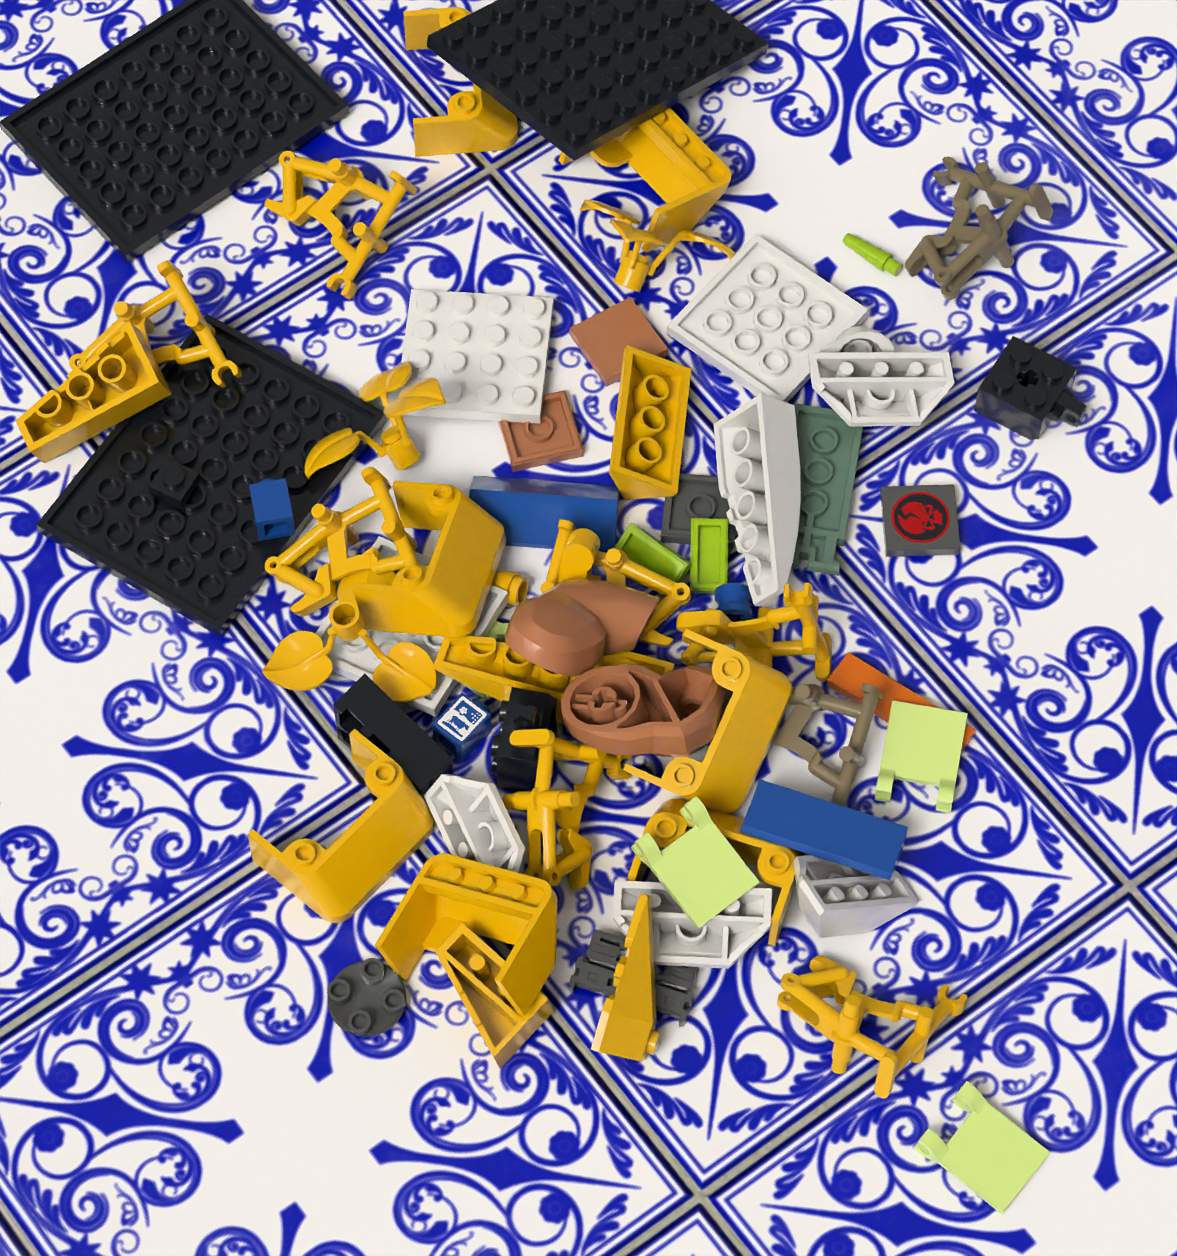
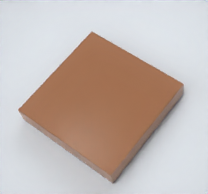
(609, 332)
(543, 443)

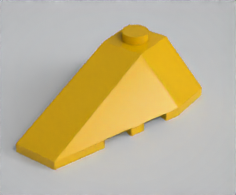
(630, 1014)

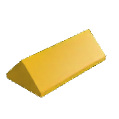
(649, 425)

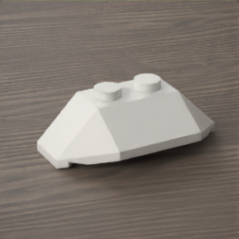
(881, 385)
(475, 822)
(845, 899)
(678, 940)

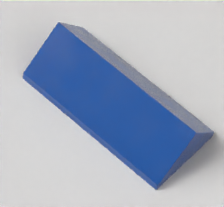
(533, 509)
(825, 829)

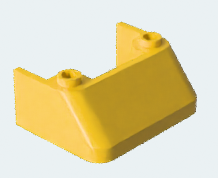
(473, 118)
(674, 166)
(454, 587)
(740, 738)
(366, 854)
(772, 860)
(491, 905)

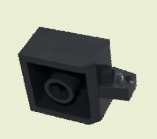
(1029, 391)
(524, 711)

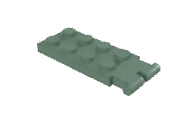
(827, 478)

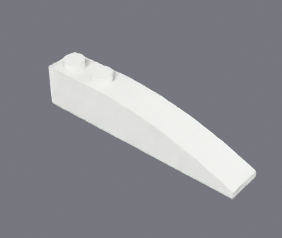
(763, 489)

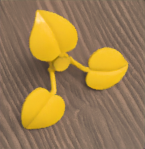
(634, 265)
(395, 440)
(303, 663)

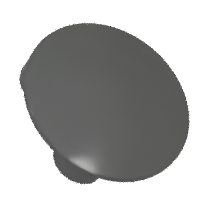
(366, 998)

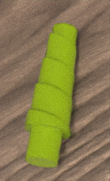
(876, 256)

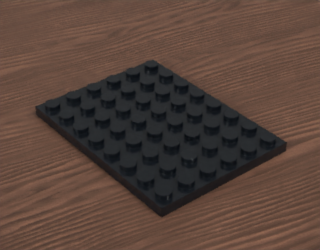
(594, 65)
(173, 120)
(254, 429)

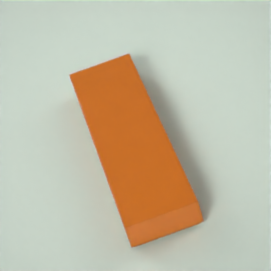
(853, 672)

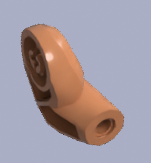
(579, 624)
(644, 712)

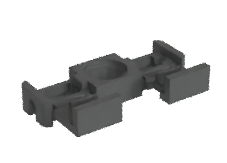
(601, 967)

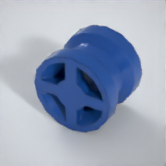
(734, 601)

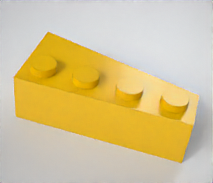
(96, 396)

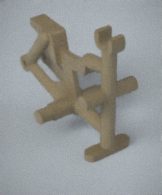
(984, 240)
(812, 698)

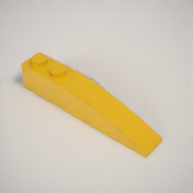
(496, 668)

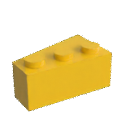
(473, 972)

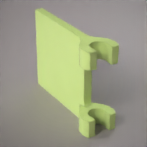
(922, 748)
(698, 867)
(985, 1151)

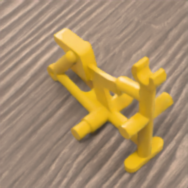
(346, 180)
(140, 318)
(336, 532)
(617, 569)
(756, 635)
(559, 807)
(804, 998)

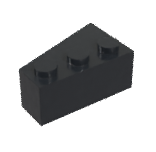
(392, 731)

